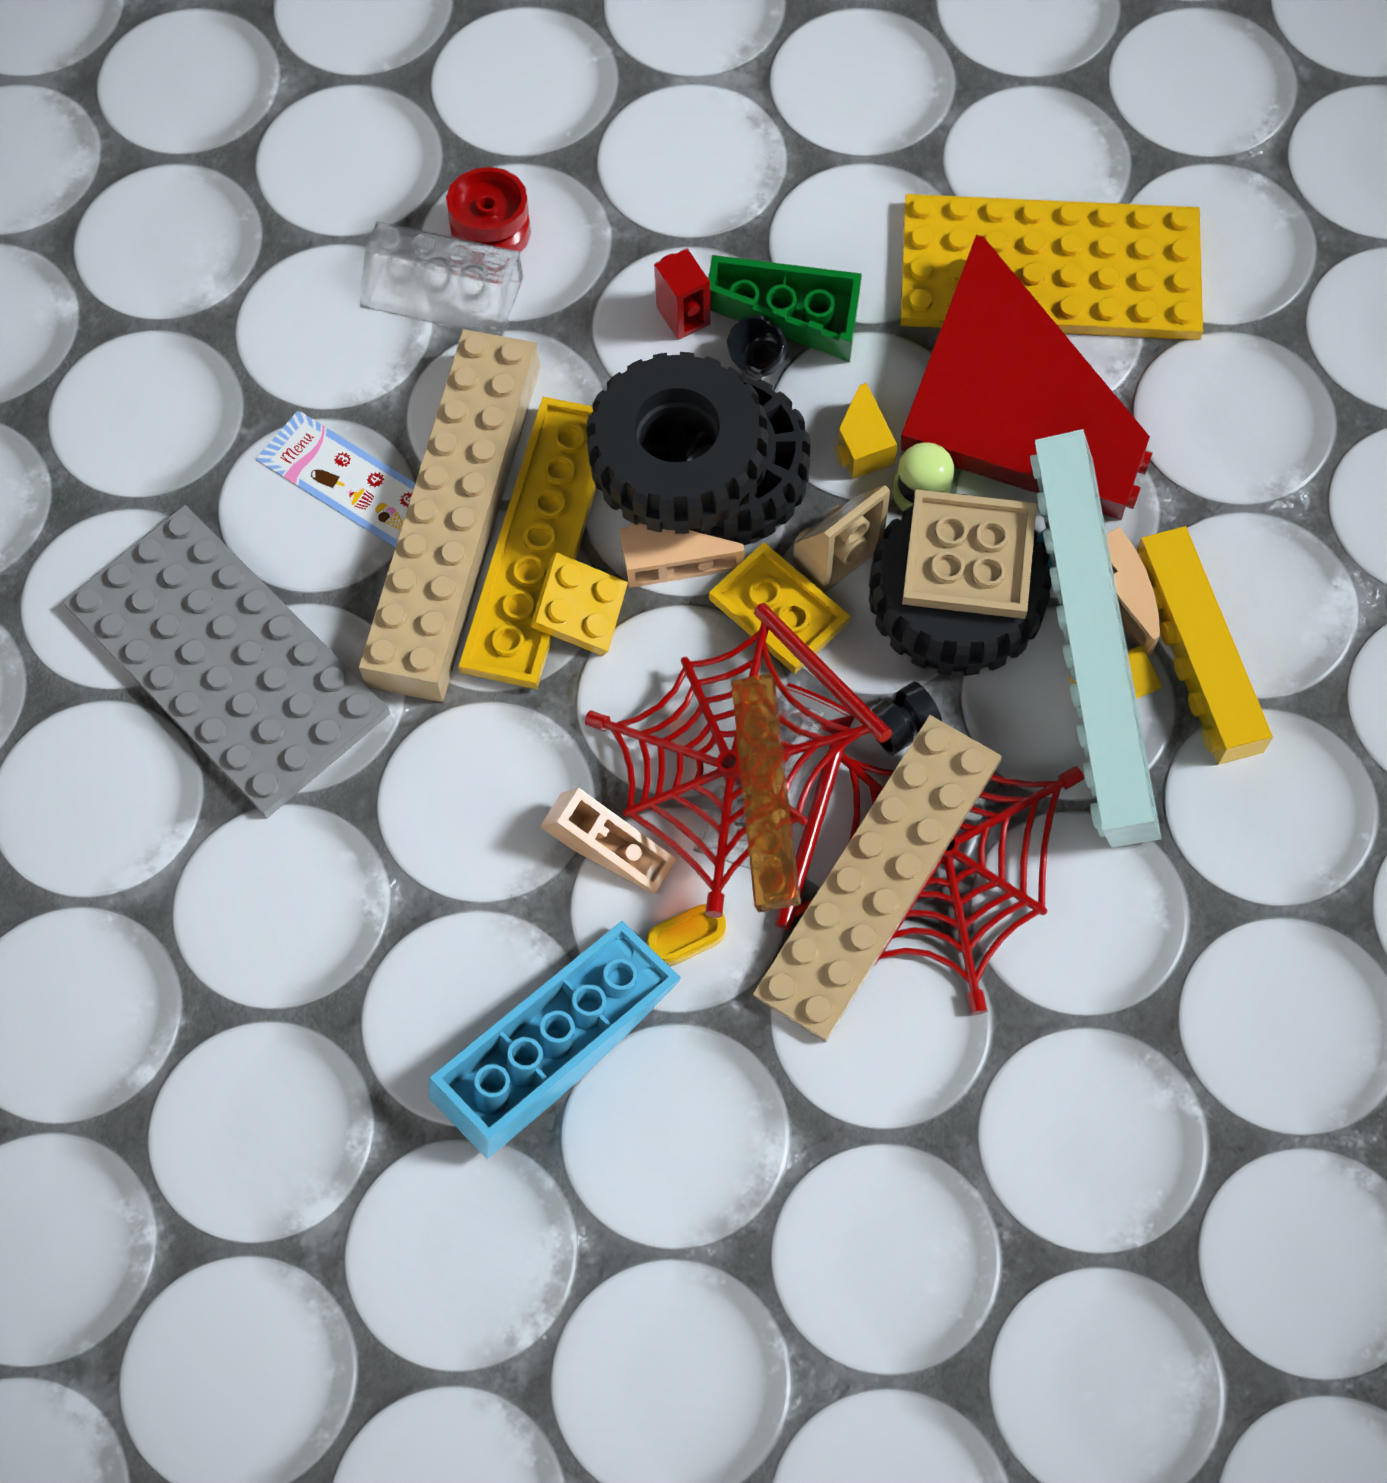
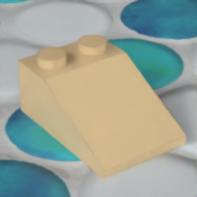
(842, 539)

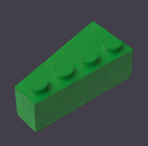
(806, 302)

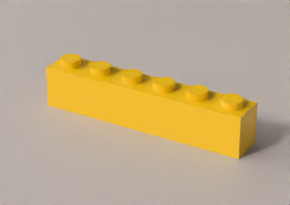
(1203, 648)

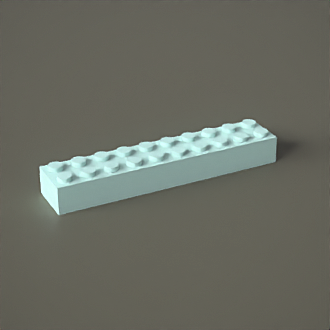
(1097, 645)

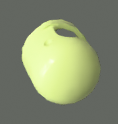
(923, 468)

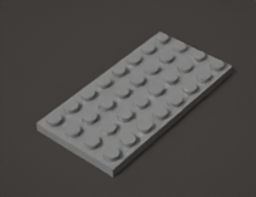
(226, 660)

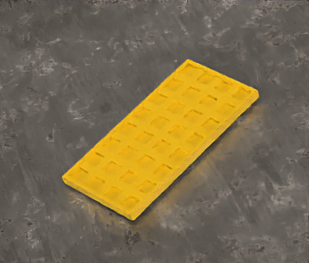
(1084, 262)

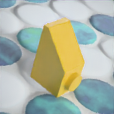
(864, 437)

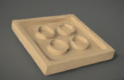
(970, 554)

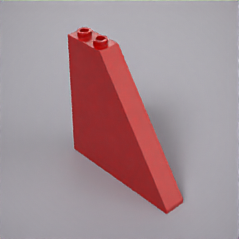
(1012, 378)

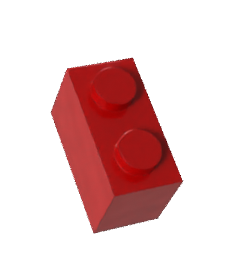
(682, 293)

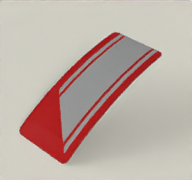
(833, 711)

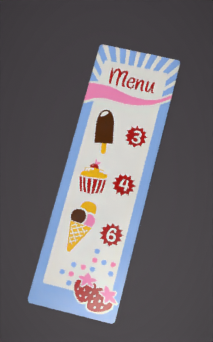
(340, 476)

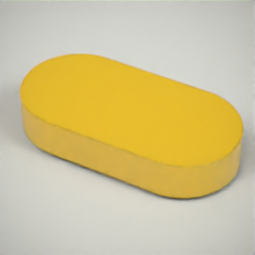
(686, 935)

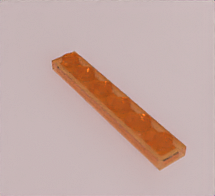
(765, 793)

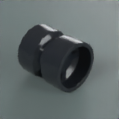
(905, 715)

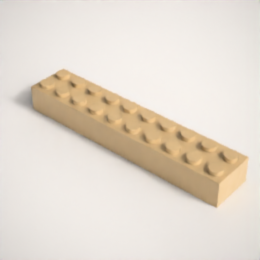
(450, 517)

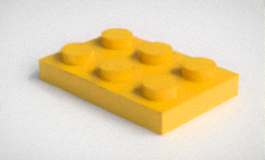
(796, 600)

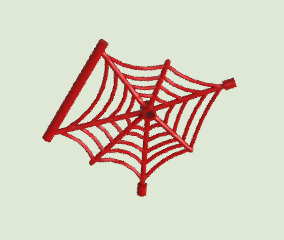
(728, 760)
(856, 769)

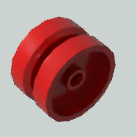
(489, 208)

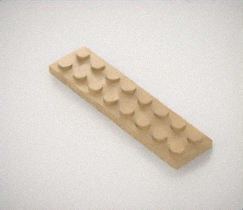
(877, 878)

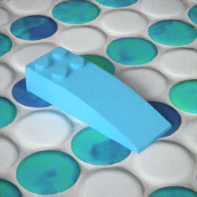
(551, 1039)

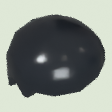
(757, 346)

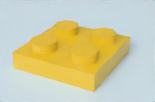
(579, 604)

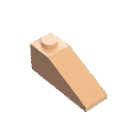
(667, 556)
(607, 840)

